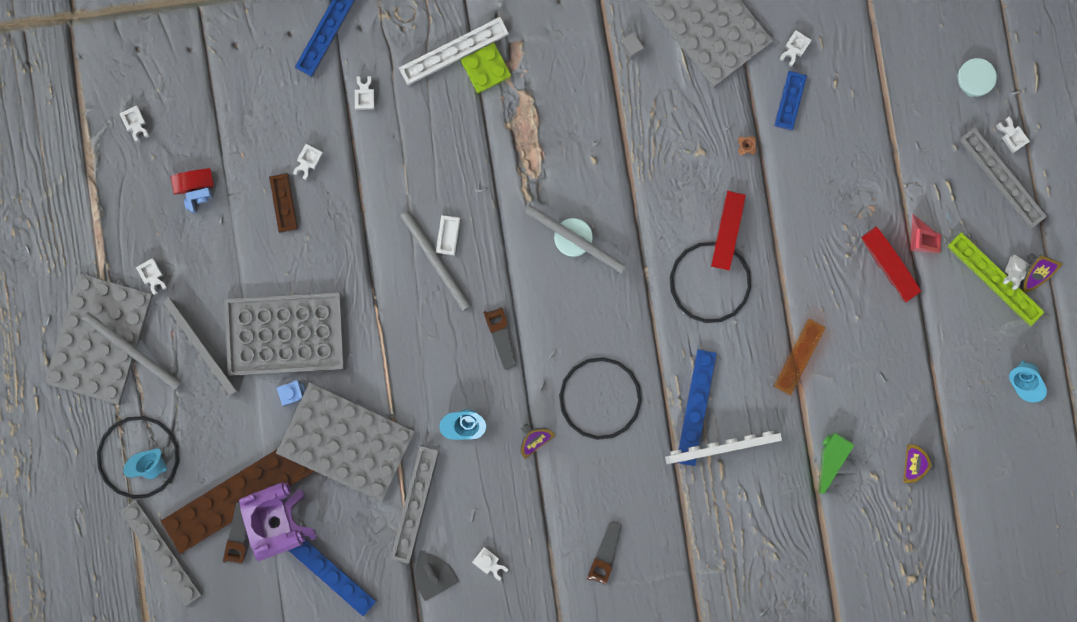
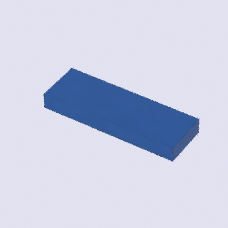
(790, 100)

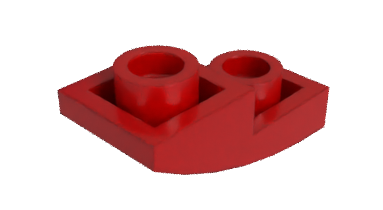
(191, 180)

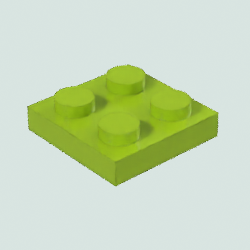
(485, 68)

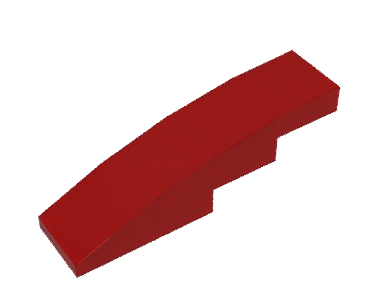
(728, 230)
(891, 264)

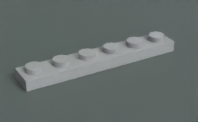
(1002, 178)
(195, 341)
(414, 504)
(160, 552)

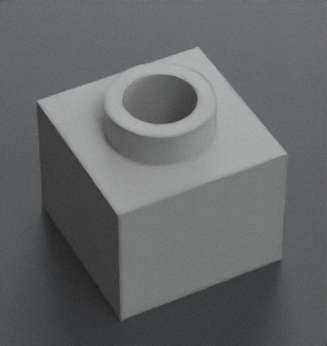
(632, 45)

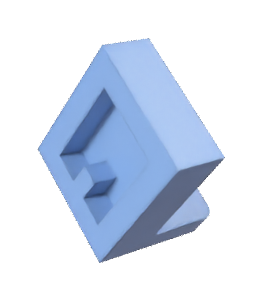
(200, 196)
(291, 392)

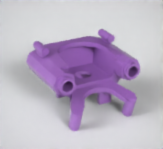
(257, 512)

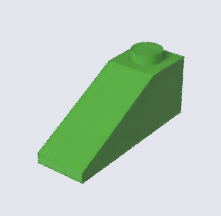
(832, 458)

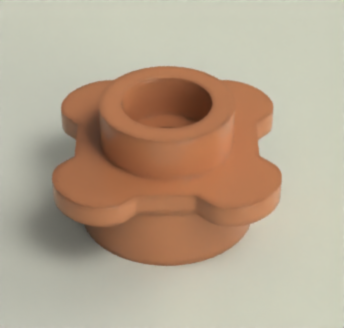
(747, 140)

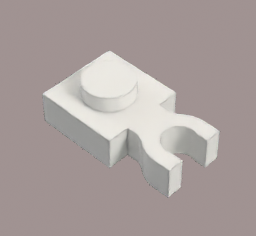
(796, 46)
(364, 97)
(133, 121)
(1013, 136)
(309, 159)
(1017, 270)
(150, 274)
(488, 562)

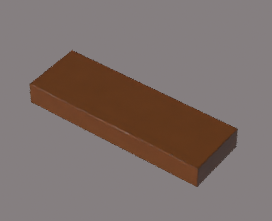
(283, 203)

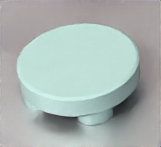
(977, 77)
(580, 228)

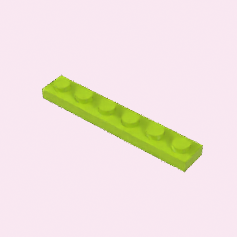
(993, 278)

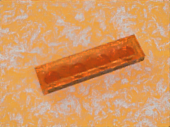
(799, 357)

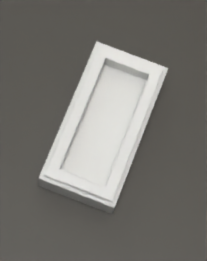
(448, 235)

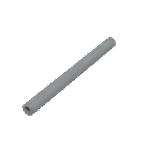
(576, 239)
(435, 261)
(131, 350)

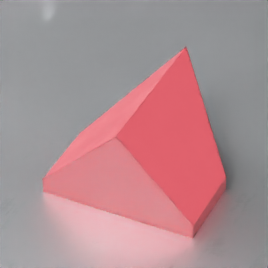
(923, 237)

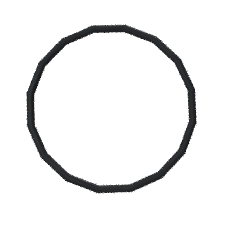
(698, 318)
(604, 436)
(101, 445)

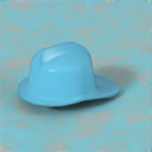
(1028, 382)
(462, 425)
(145, 464)

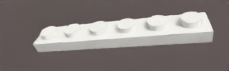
(453, 51)
(715, 448)

